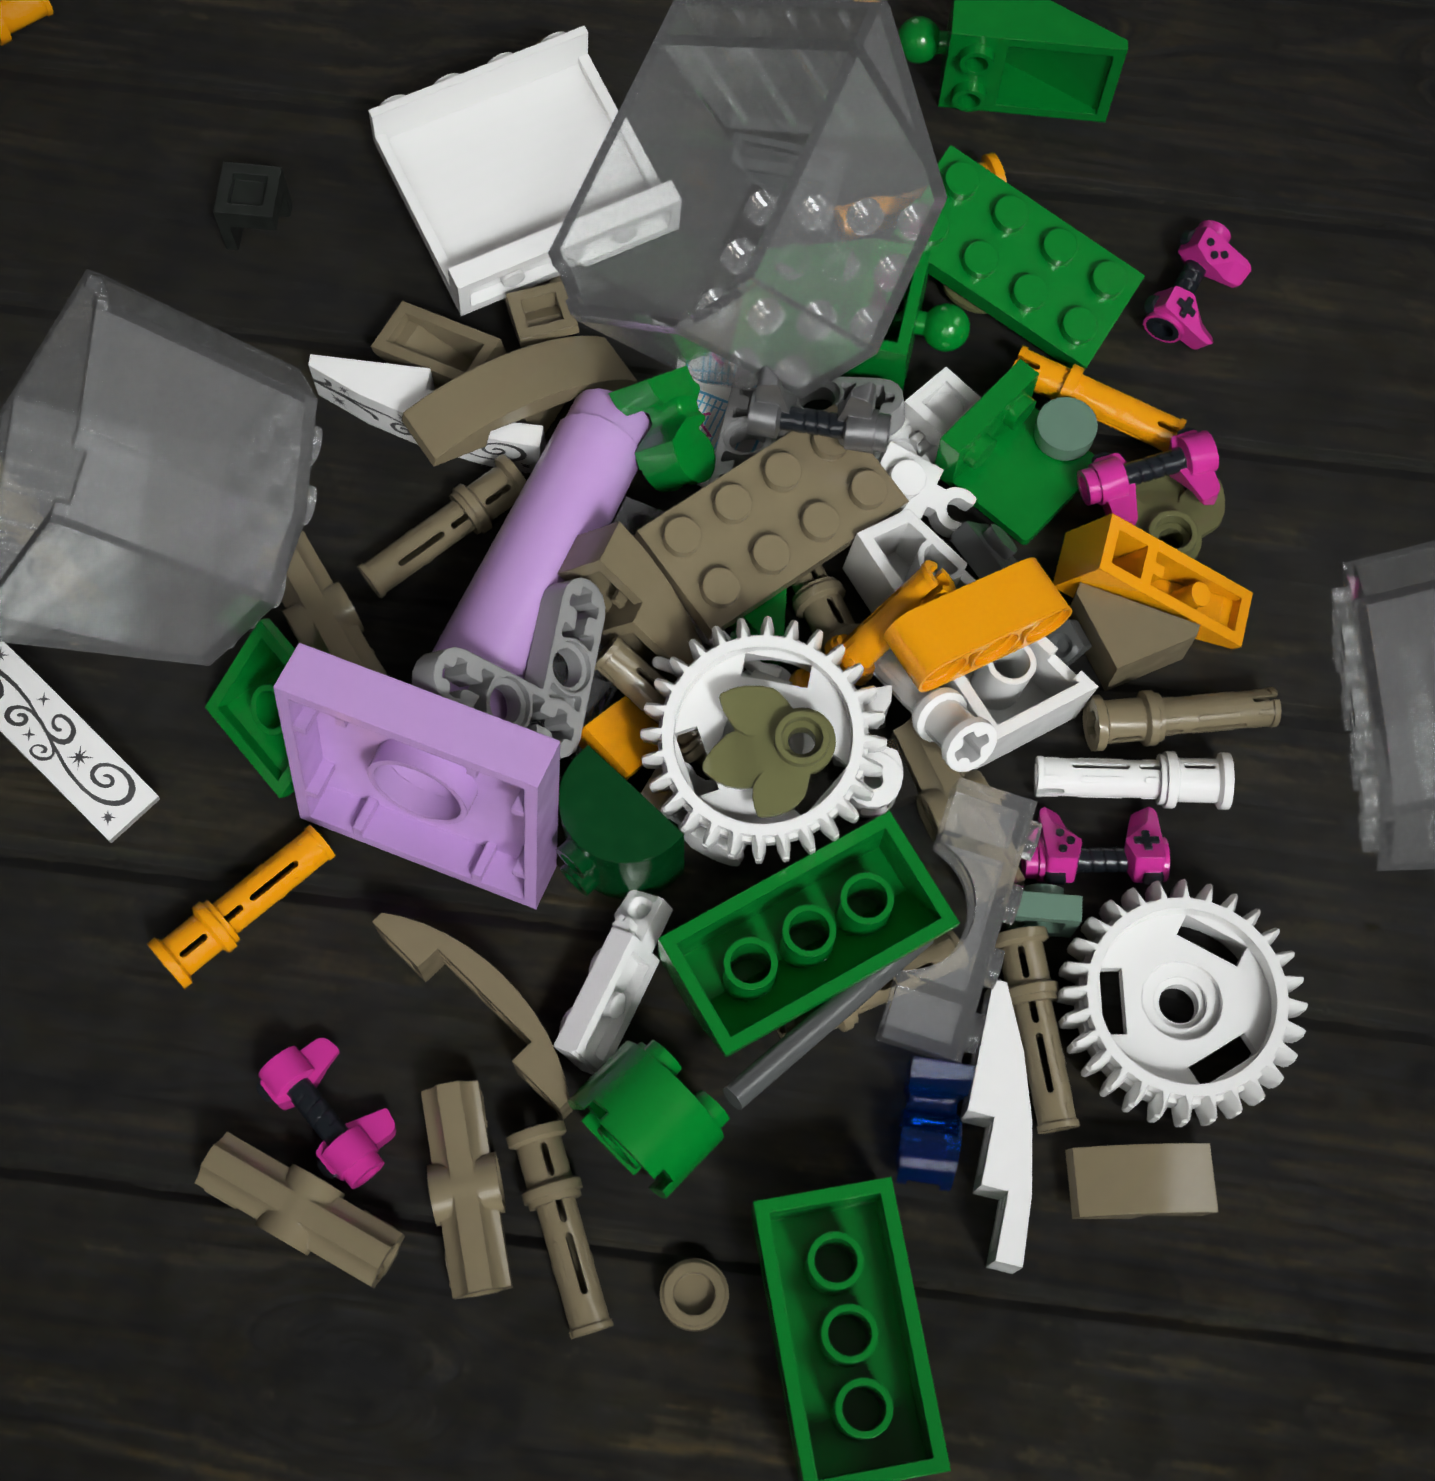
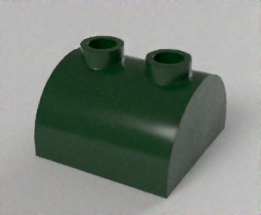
(614, 833)

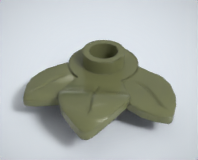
(1173, 513)
(759, 751)

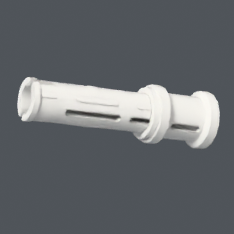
(940, 717)
(1163, 779)

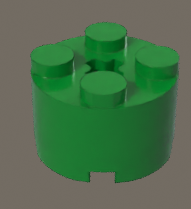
(650, 1115)

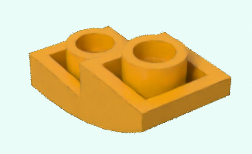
(617, 736)

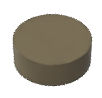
(694, 1295)

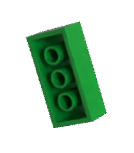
(848, 1335)

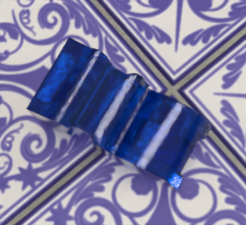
(930, 1121)

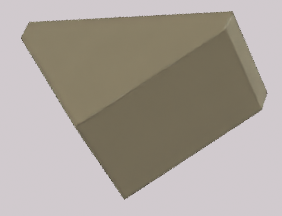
(1128, 635)

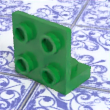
(1000, 463)

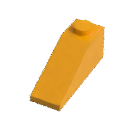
(1150, 572)

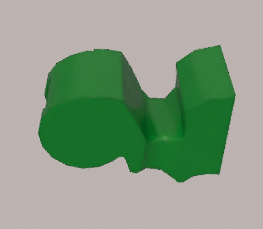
(674, 447)

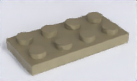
(767, 525)

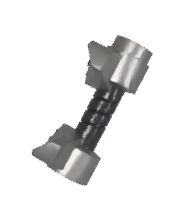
(855, 424)

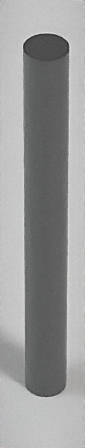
(808, 1034)

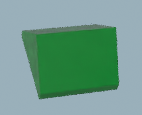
(248, 707)

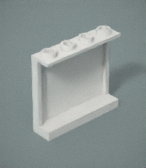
(497, 162)

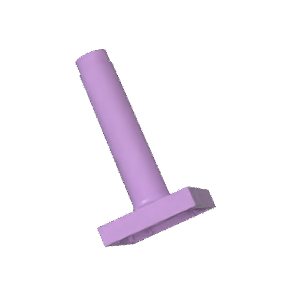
(429, 771)

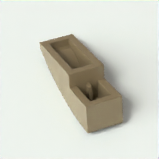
(444, 346)
(635, 594)

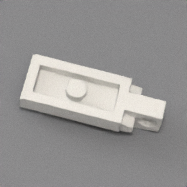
(615, 983)

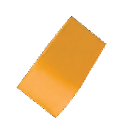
(977, 624)

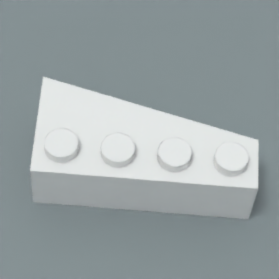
(1017, 693)

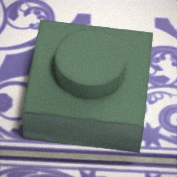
(1049, 907)

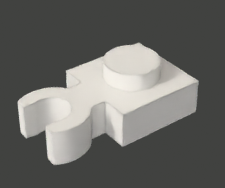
(919, 482)

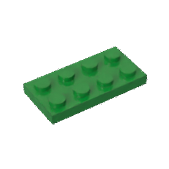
(1026, 264)

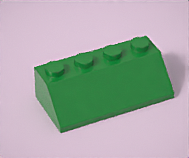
(805, 934)

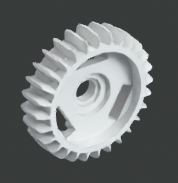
(696, 704)
(1228, 1002)

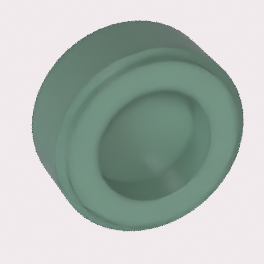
(1065, 428)

